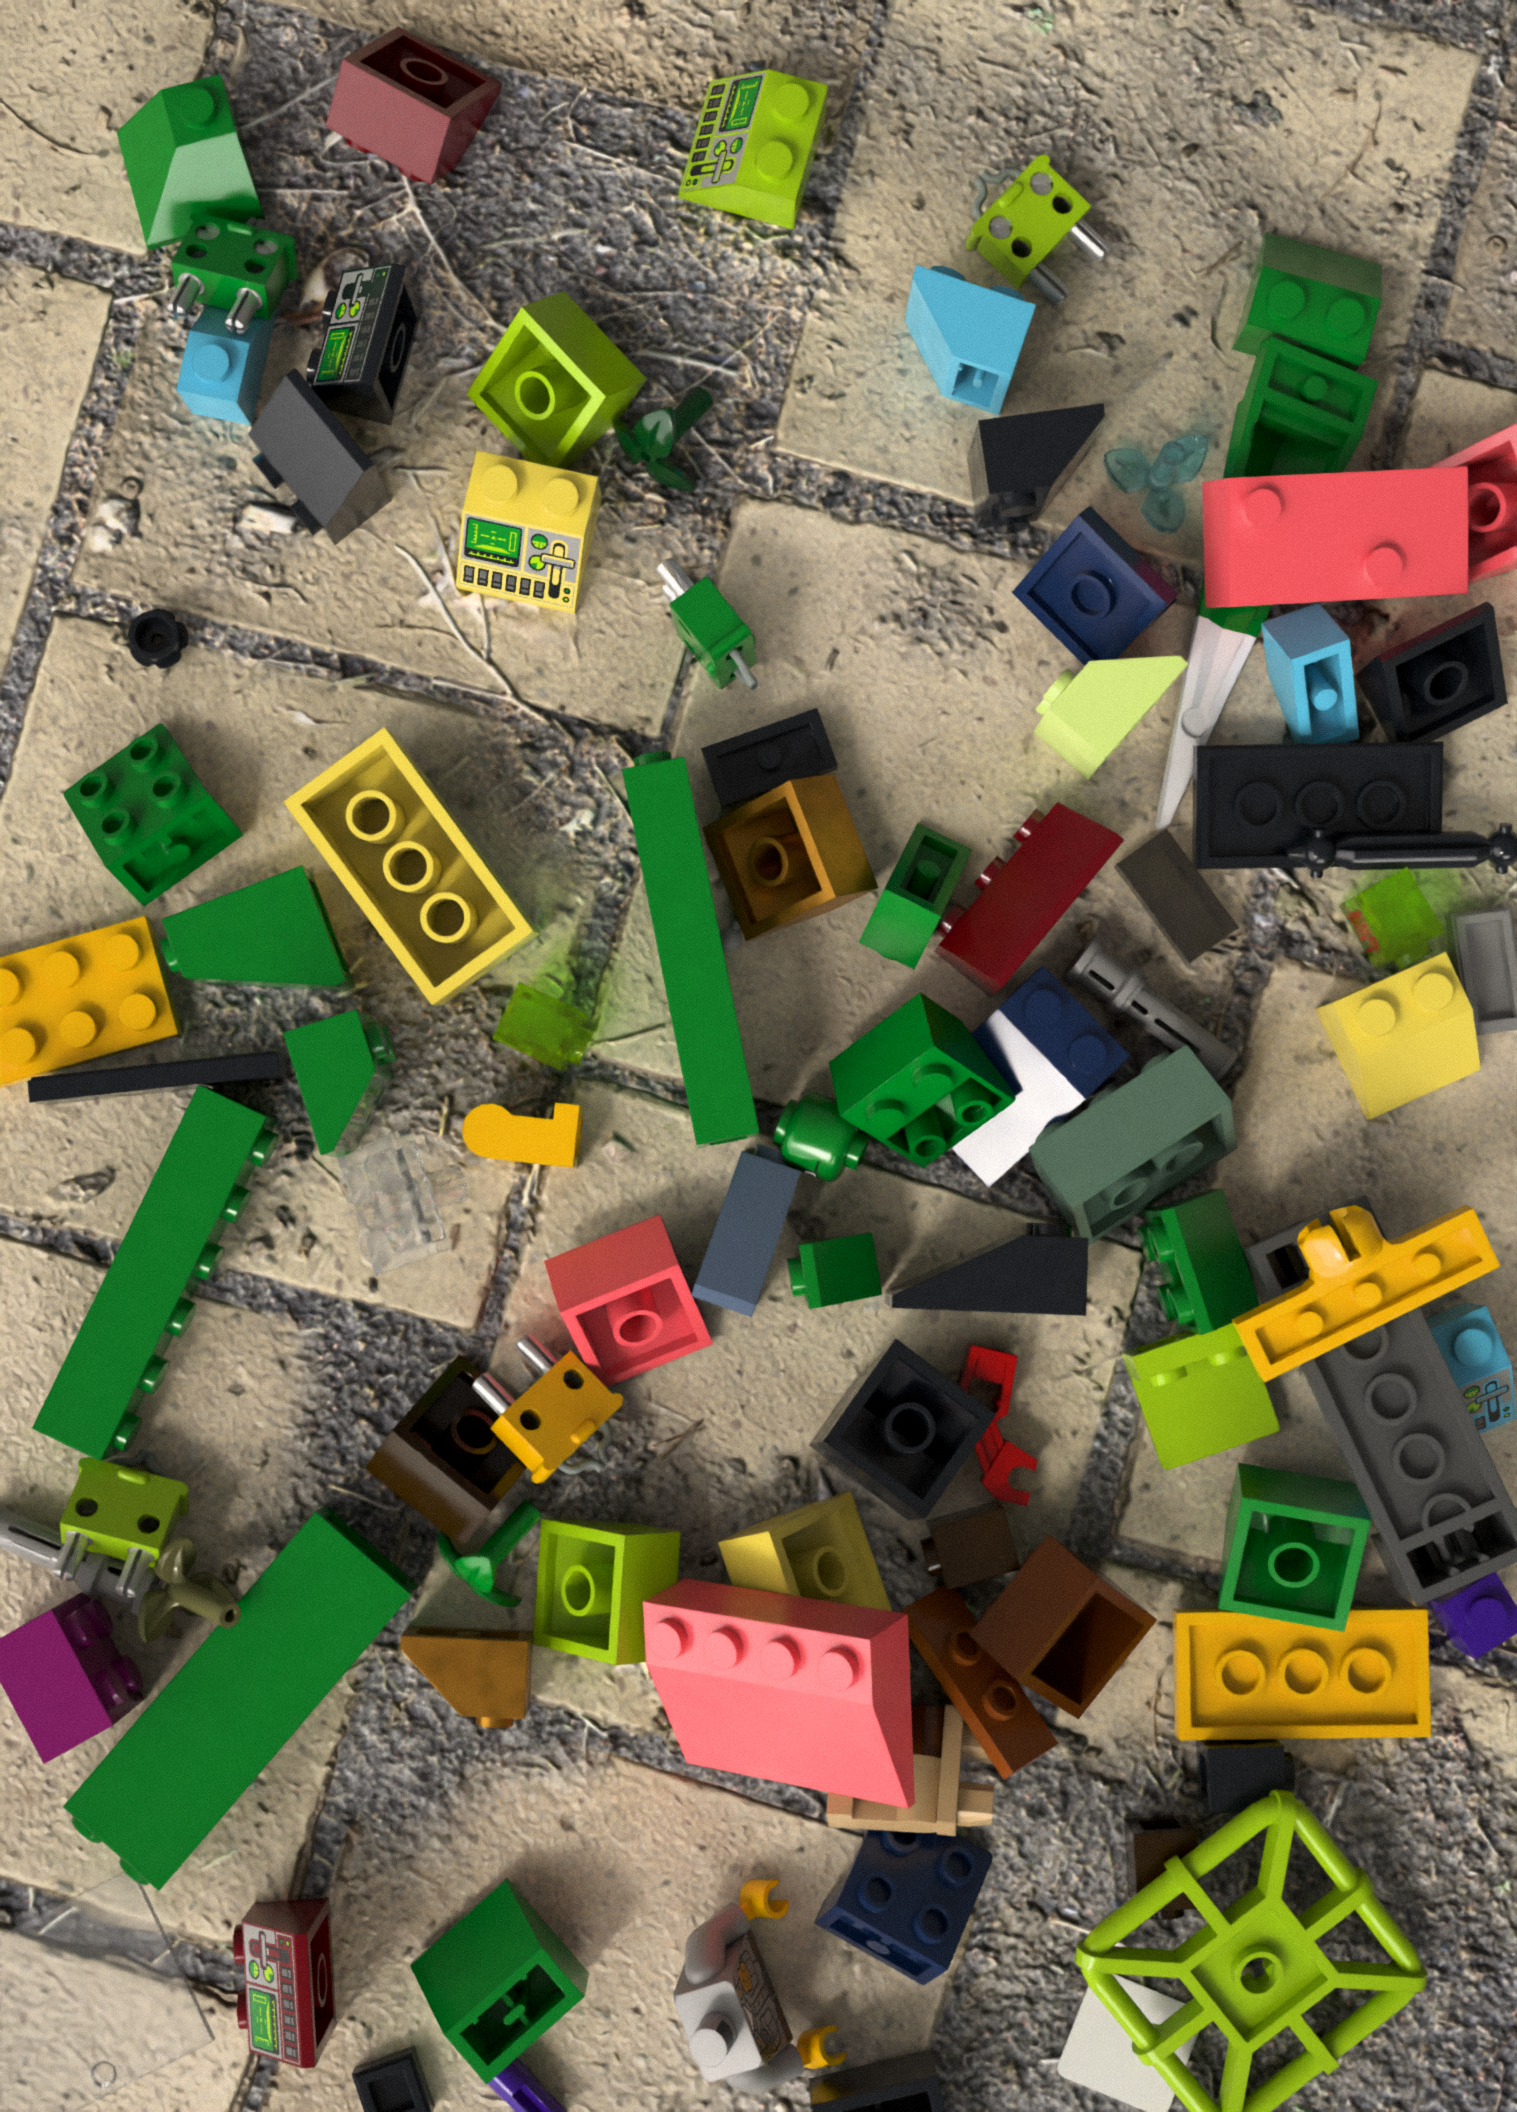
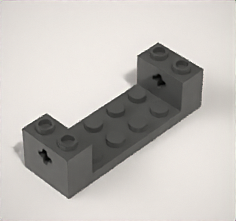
(1402, 1437)

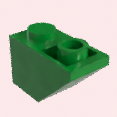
(835, 1270)

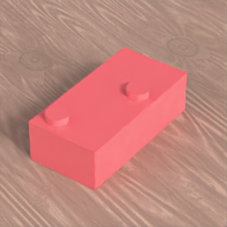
(1335, 536)

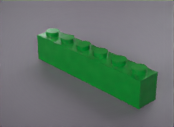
(156, 1274)

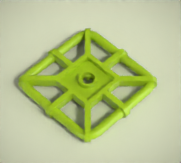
(1252, 1928)

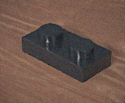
(769, 757)

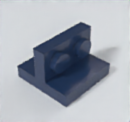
(1094, 590)

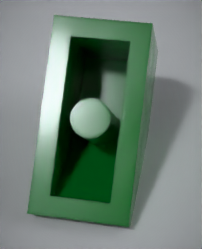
(915, 896)

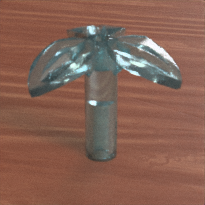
(1176, 463)

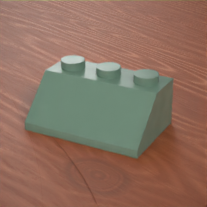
(1135, 1143)

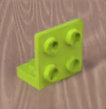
(1199, 1395)

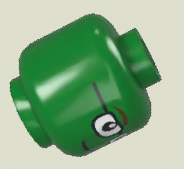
(818, 1139)

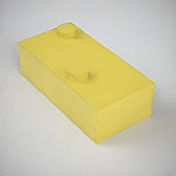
(411, 867)

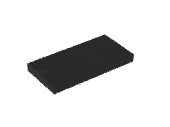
(1272, 796)

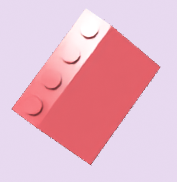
(785, 1687)

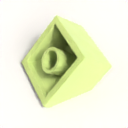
(1101, 705)

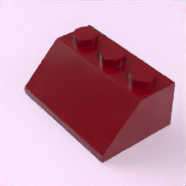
(1024, 895)

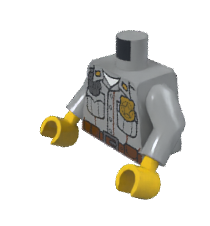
(732, 2006)

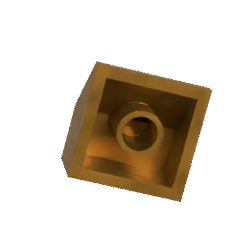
(790, 856)

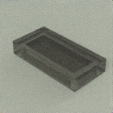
(1176, 897)

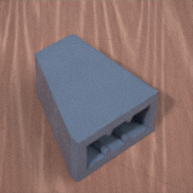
(747, 1231)

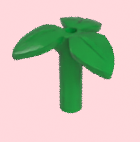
(481, 1567)

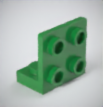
(150, 815)

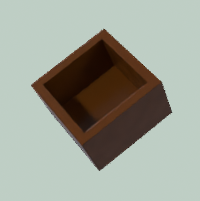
(1062, 1627)

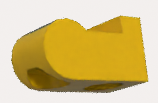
(502, 1135)

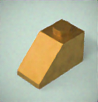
(475, 1669)

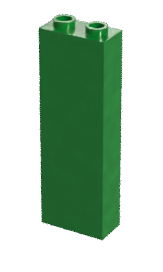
(690, 950)
(239, 1698)

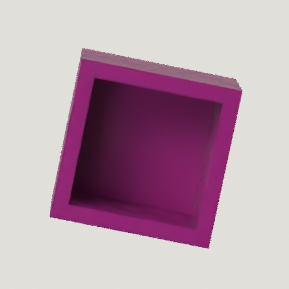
(67, 1676)

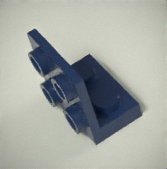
(907, 1899)

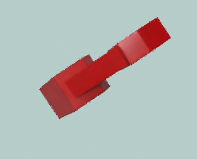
(996, 1454)

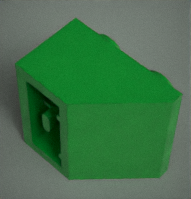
(918, 1082)
(1198, 1262)
(498, 1980)

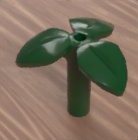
(657, 435)

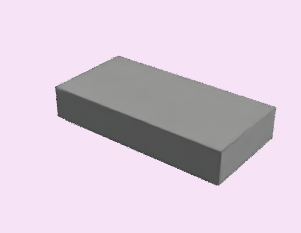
(1486, 964)

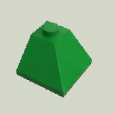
(188, 159)

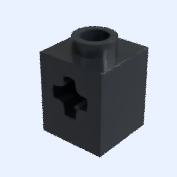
(1241, 1772)

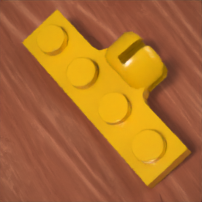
(1361, 1283)

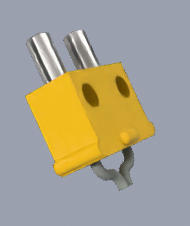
(555, 1414)

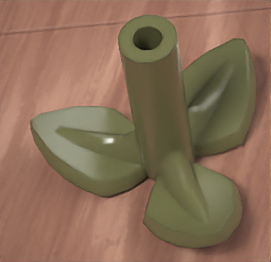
(197, 1595)

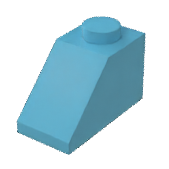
(224, 369)
(1312, 675)

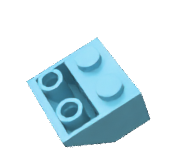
(967, 334)

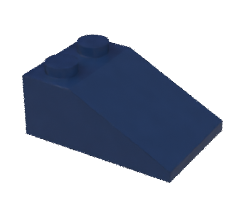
(1049, 1058)

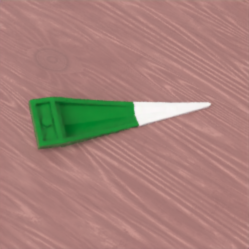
(1293, 421)

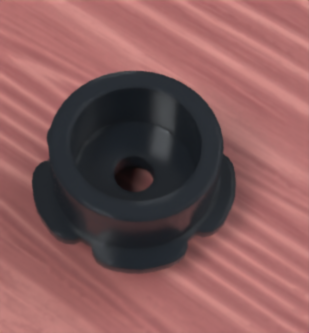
(151, 624)

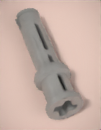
(1125, 992)
(97, 1570)

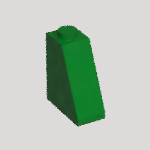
(260, 938)

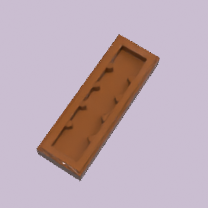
(976, 1683)

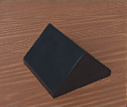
(1437, 678)

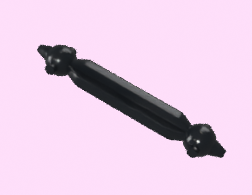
(1407, 850)

